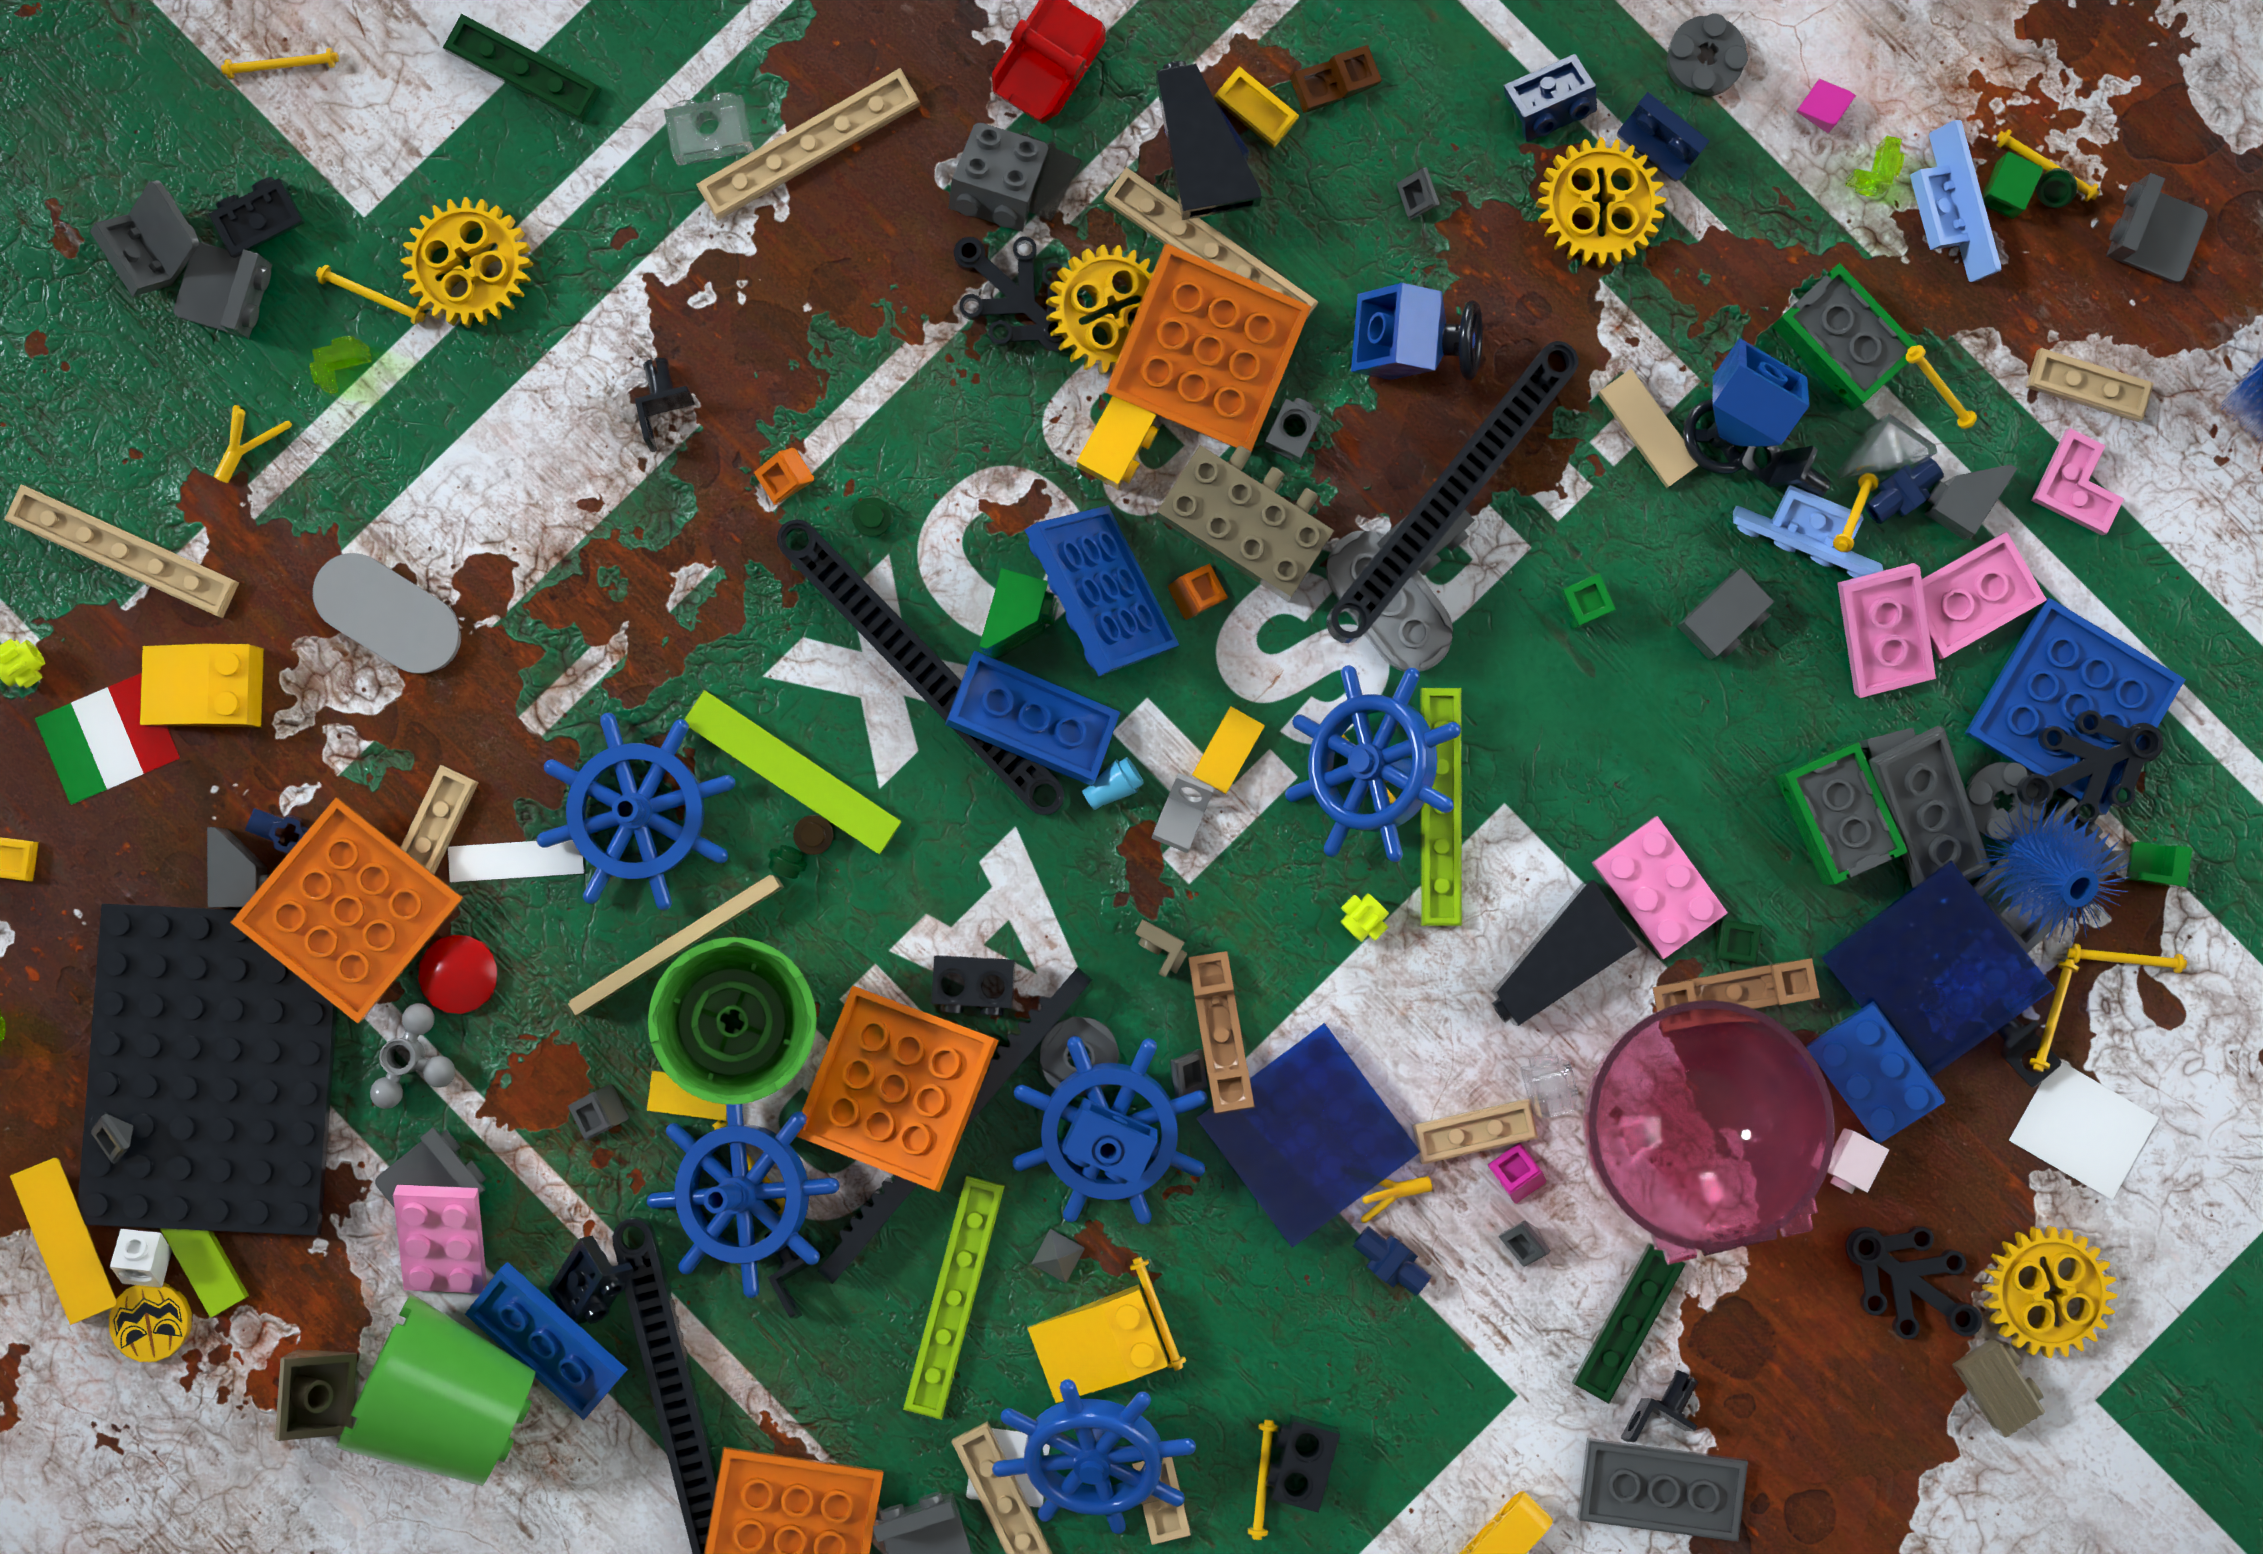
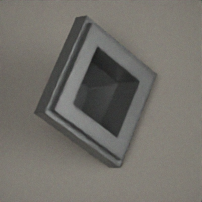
(1417, 193)
(1188, 1073)
(112, 1136)
(1525, 1243)
(1058, 1255)

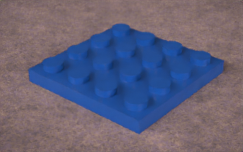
(1101, 589)
(2057, 673)

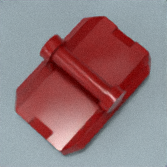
(1047, 58)

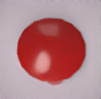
(458, 974)

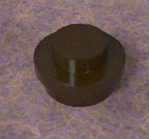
(813, 834)

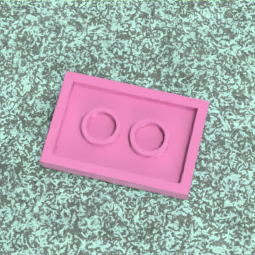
(1978, 594)
(1886, 630)
(1659, 887)
(440, 1238)

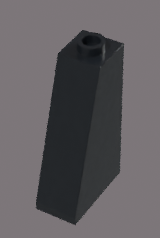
(1203, 154)
(1566, 953)

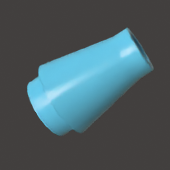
(1115, 783)

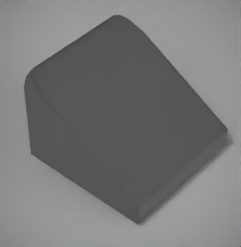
(598, 1112)

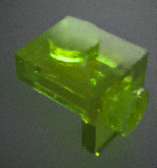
(1885, 166)
(341, 354)

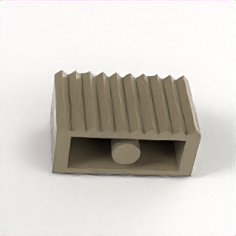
(1999, 1387)

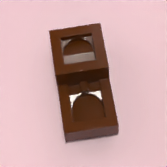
(1335, 79)

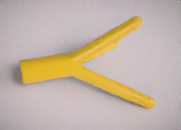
(235, 451)
(1394, 1191)

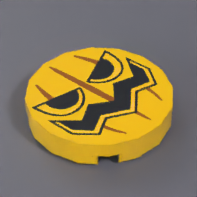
(150, 1322)

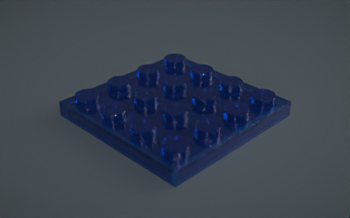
(1939, 968)
(1312, 1137)

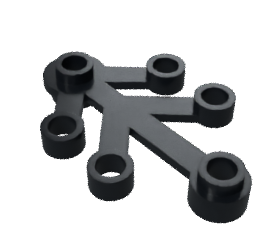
(1018, 298)
(2096, 763)
(1906, 1277)

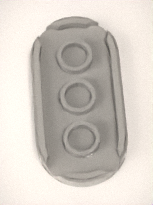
(386, 613)
(1414, 625)

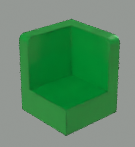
(2011, 185)
(1588, 600)
(2159, 864)

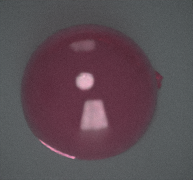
(1709, 1128)

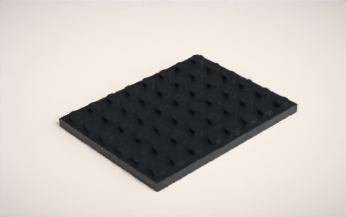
(215, 1068)

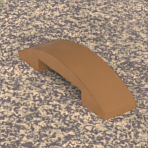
(1748, 987)
(1220, 1033)

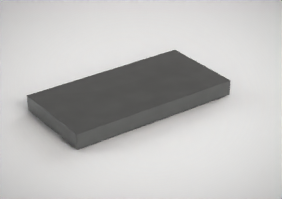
(1930, 806)
(1662, 1489)

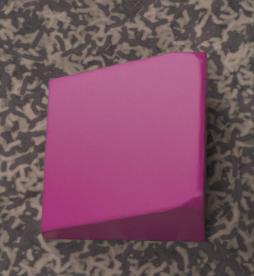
(1825, 104)
(1517, 1173)

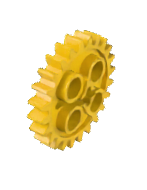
(1635, 204)
(450, 231)
(1096, 277)
(2082, 1281)

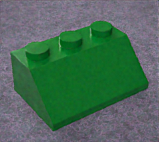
(1017, 613)

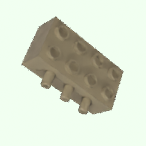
(1246, 520)

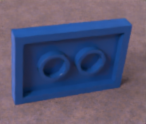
(1875, 1072)

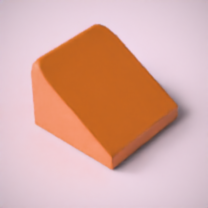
(784, 475)
(1197, 591)

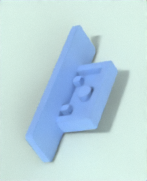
(1953, 203)
(1810, 526)

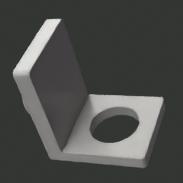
(1182, 814)

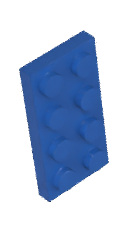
(1032, 718)
(545, 1340)

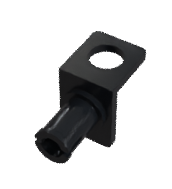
(661, 398)
(1787, 468)
(2017, 1042)
(790, 1265)
(1669, 1407)

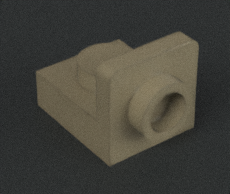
(1155, 940)

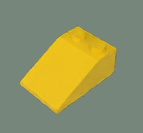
(202, 685)
(1099, 1343)

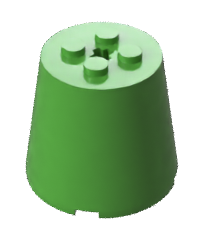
(771, 1003)
(439, 1399)

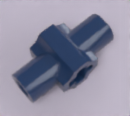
(1904, 490)
(267, 825)
(1391, 1261)

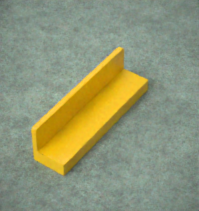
(64, 1240)

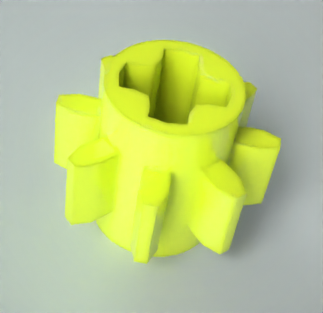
(20, 663)
(1364, 917)

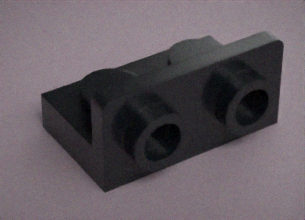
(256, 216)
(588, 1282)

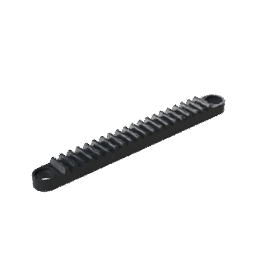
(1452, 492)
(907, 655)
(1001, 1068)
(670, 1380)

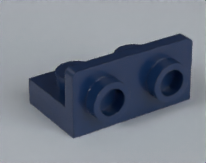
(1552, 97)
(1663, 137)

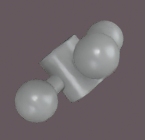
(437, 1071)

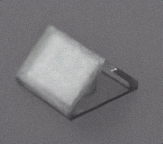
(1885, 447)

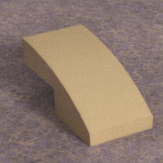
(1162, 1519)

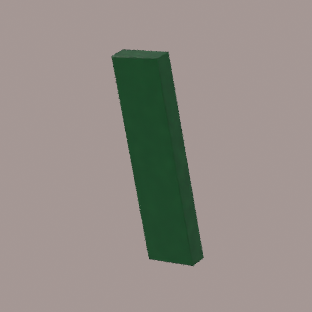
(522, 68)
(1627, 1324)

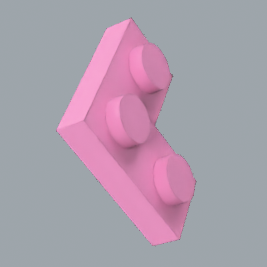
(2067, 486)

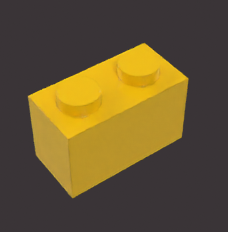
(1117, 441)

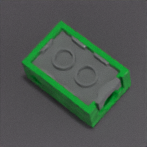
(1845, 337)
(1841, 814)

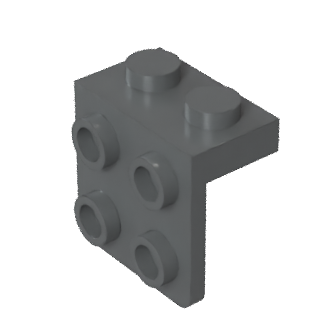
(997, 176)
(2156, 231)
(149, 242)
(223, 289)
(431, 1164)
(923, 1528)

